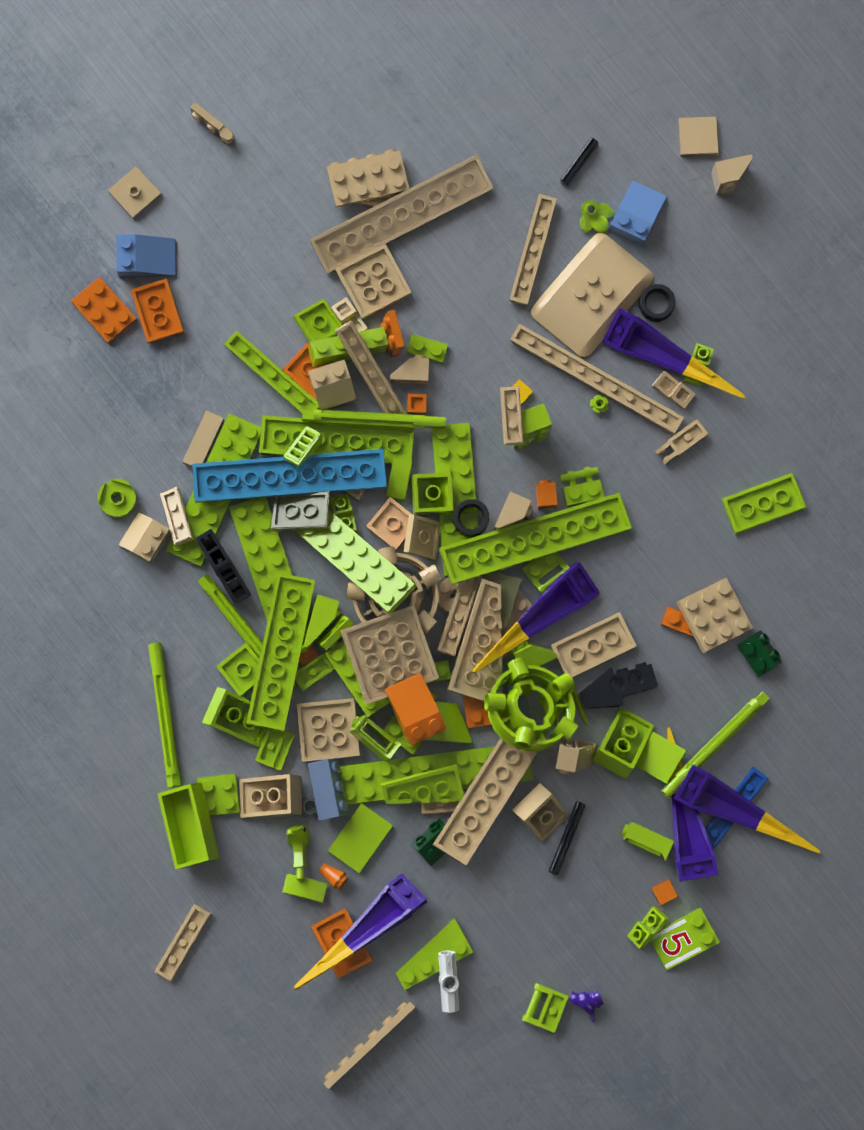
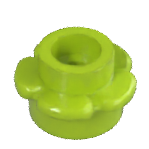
(599, 399)

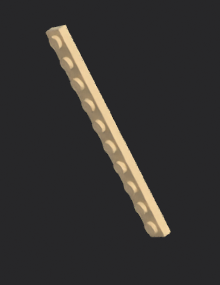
(596, 379)

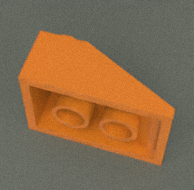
(415, 709)

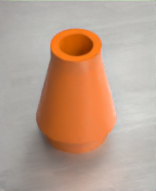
(334, 876)

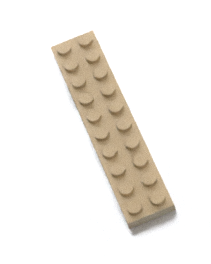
(401, 213)

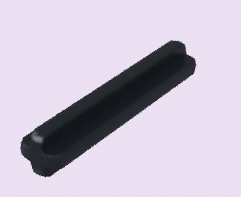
(579, 161)

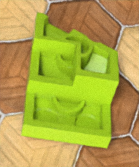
(454, 722)

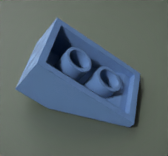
(637, 213)
(145, 256)

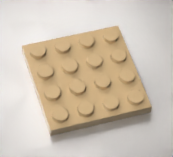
(388, 652)

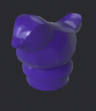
(587, 1001)

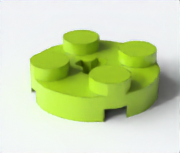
(111, 489)

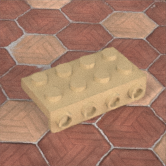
(367, 178)

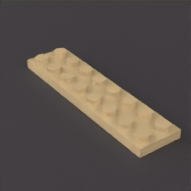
(483, 801)

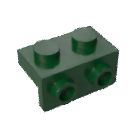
(760, 653)
(424, 843)

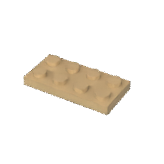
(593, 645)

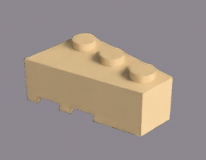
(574, 755)

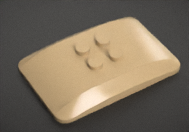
(589, 294)

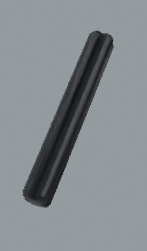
(567, 838)

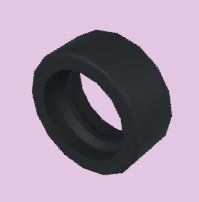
(661, 289)
(471, 503)

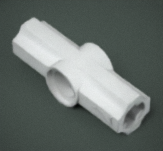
(447, 970)

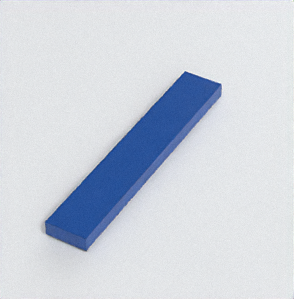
(748, 788)

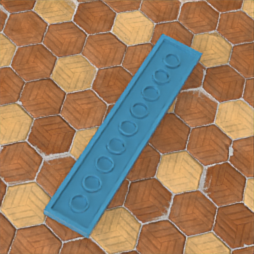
(281, 478)

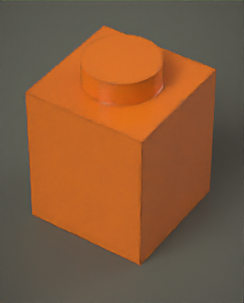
(546, 494)

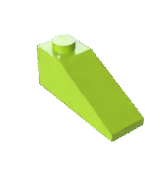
(321, 618)

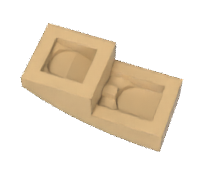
(345, 312)
(673, 390)

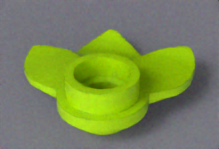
(596, 219)

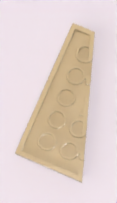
(479, 638)

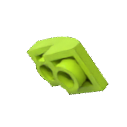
(703, 355)
(399, 478)
(342, 509)
(306, 888)
(647, 929)

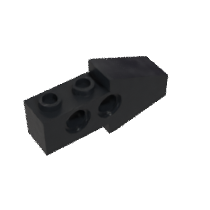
(223, 566)
(602, 695)

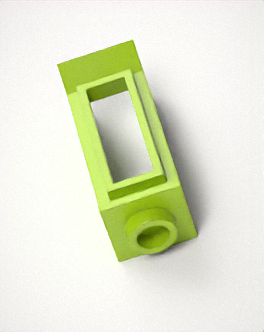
(357, 731)
(647, 840)

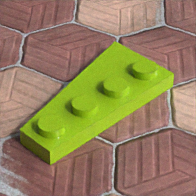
(431, 786)
(426, 961)

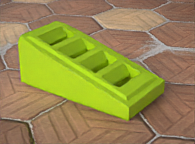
(308, 436)

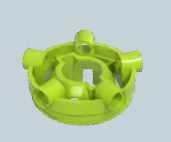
(506, 716)

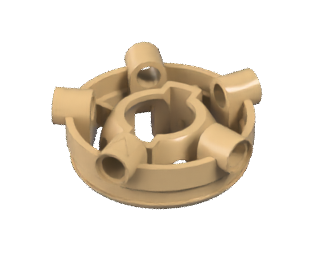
(429, 577)

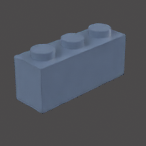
(328, 789)

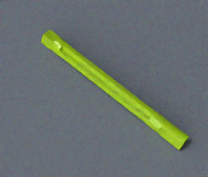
(373, 419)
(232, 615)
(164, 714)
(717, 741)

